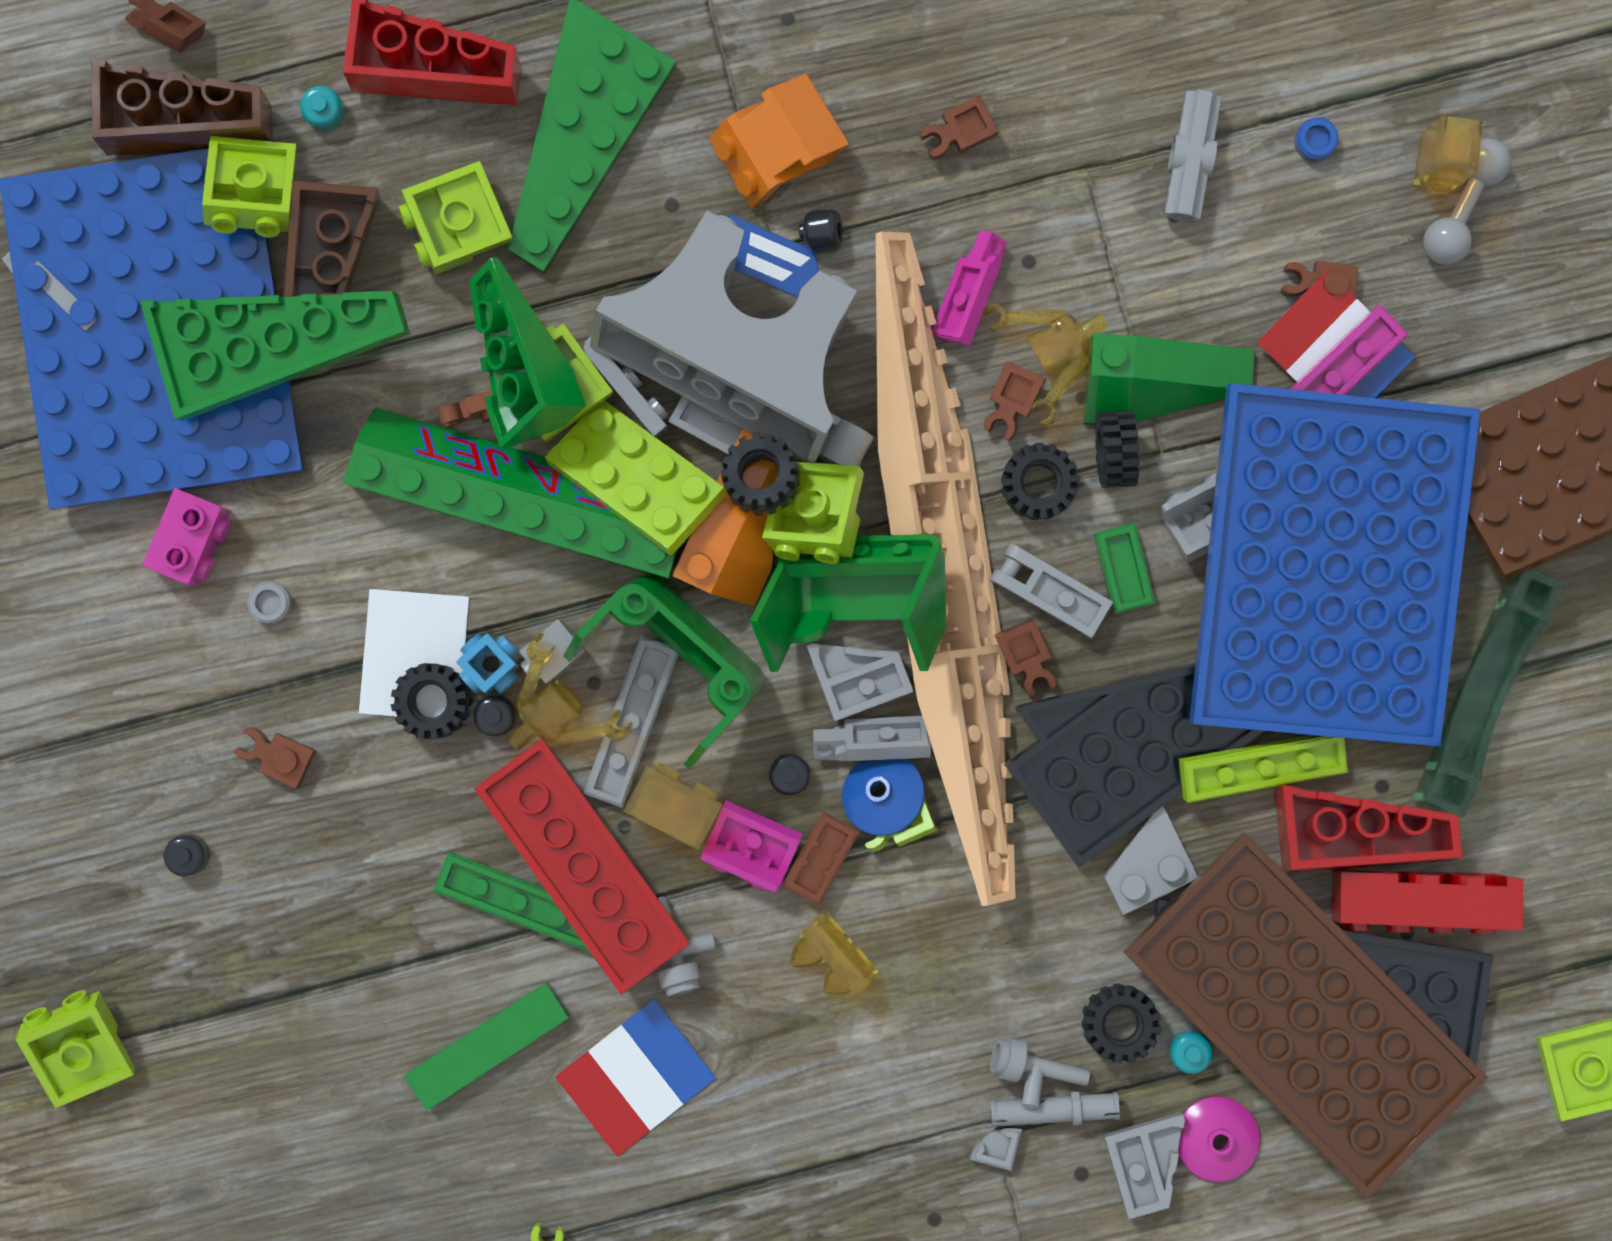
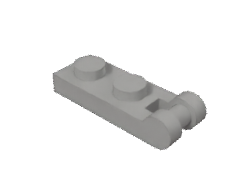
(626, 385)
(1052, 591)

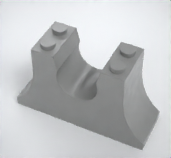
(735, 365)

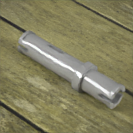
(1057, 1109)

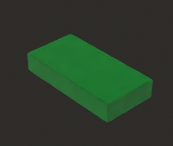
(1124, 568)

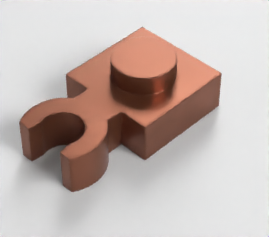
(965, 126)
(1336, 281)
(1015, 393)
(470, 408)
(1024, 652)
(282, 758)

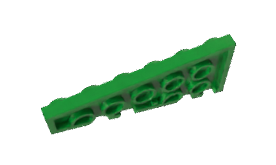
(591, 109)
(247, 344)

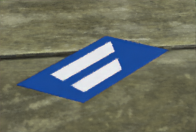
(774, 258)

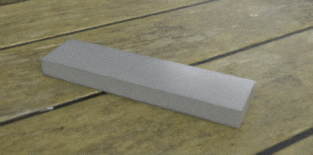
(639, 703)

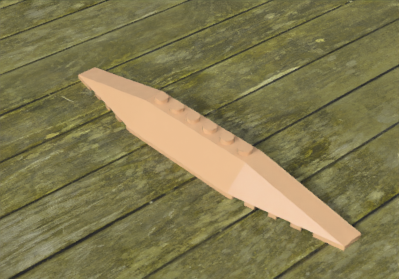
(935, 492)

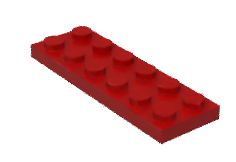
(582, 866)

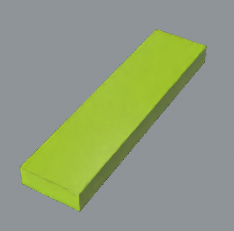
(1262, 766)

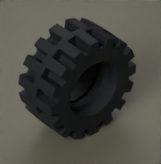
(754, 450)

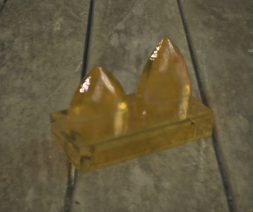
(826, 941)

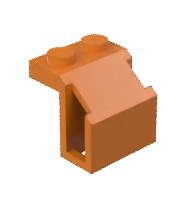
(778, 139)

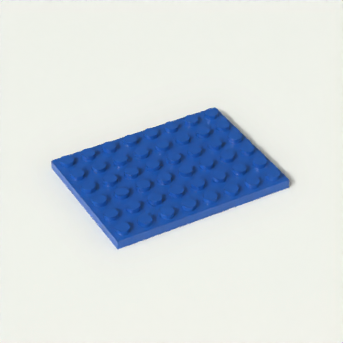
(99, 394)
(1334, 565)

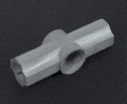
(1192, 156)

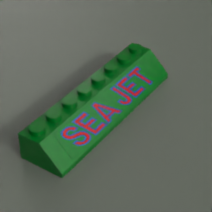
(494, 489)

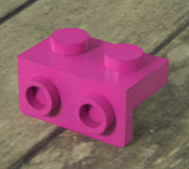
(751, 847)

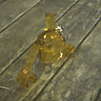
(1055, 346)
(555, 708)

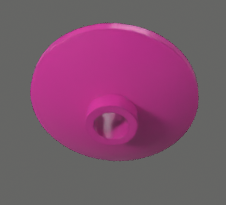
(1205, 1121)

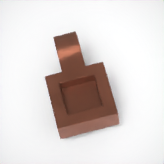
(167, 24)

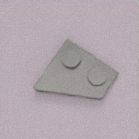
(858, 677)
(1149, 865)
(1145, 1163)

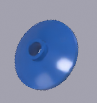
(894, 809)

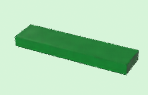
(504, 897)
(486, 1046)

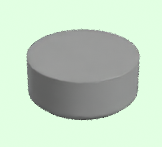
(269, 602)

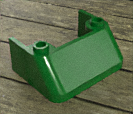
(882, 581)
(653, 603)

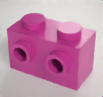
(187, 538)

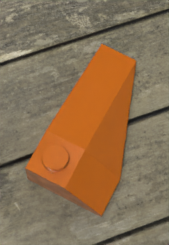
(728, 548)

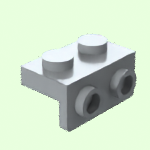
(1189, 518)

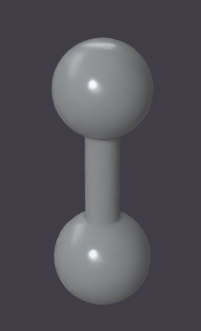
(1449, 238)

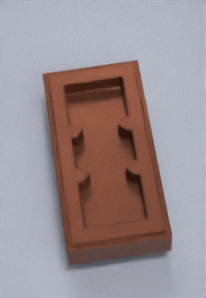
(820, 858)

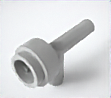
(682, 977)
(1010, 1060)

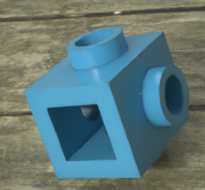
(473, 663)

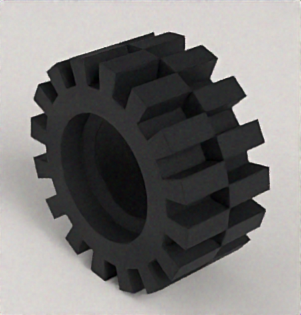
(1117, 449)
(1045, 456)
(406, 695)
(1139, 1041)

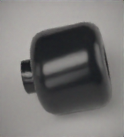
(822, 230)
(495, 715)
(789, 774)
(186, 855)

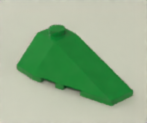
(527, 372)
(1159, 375)

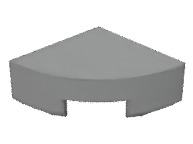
(997, 1147)

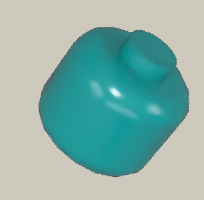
(322, 108)
(1190, 1051)

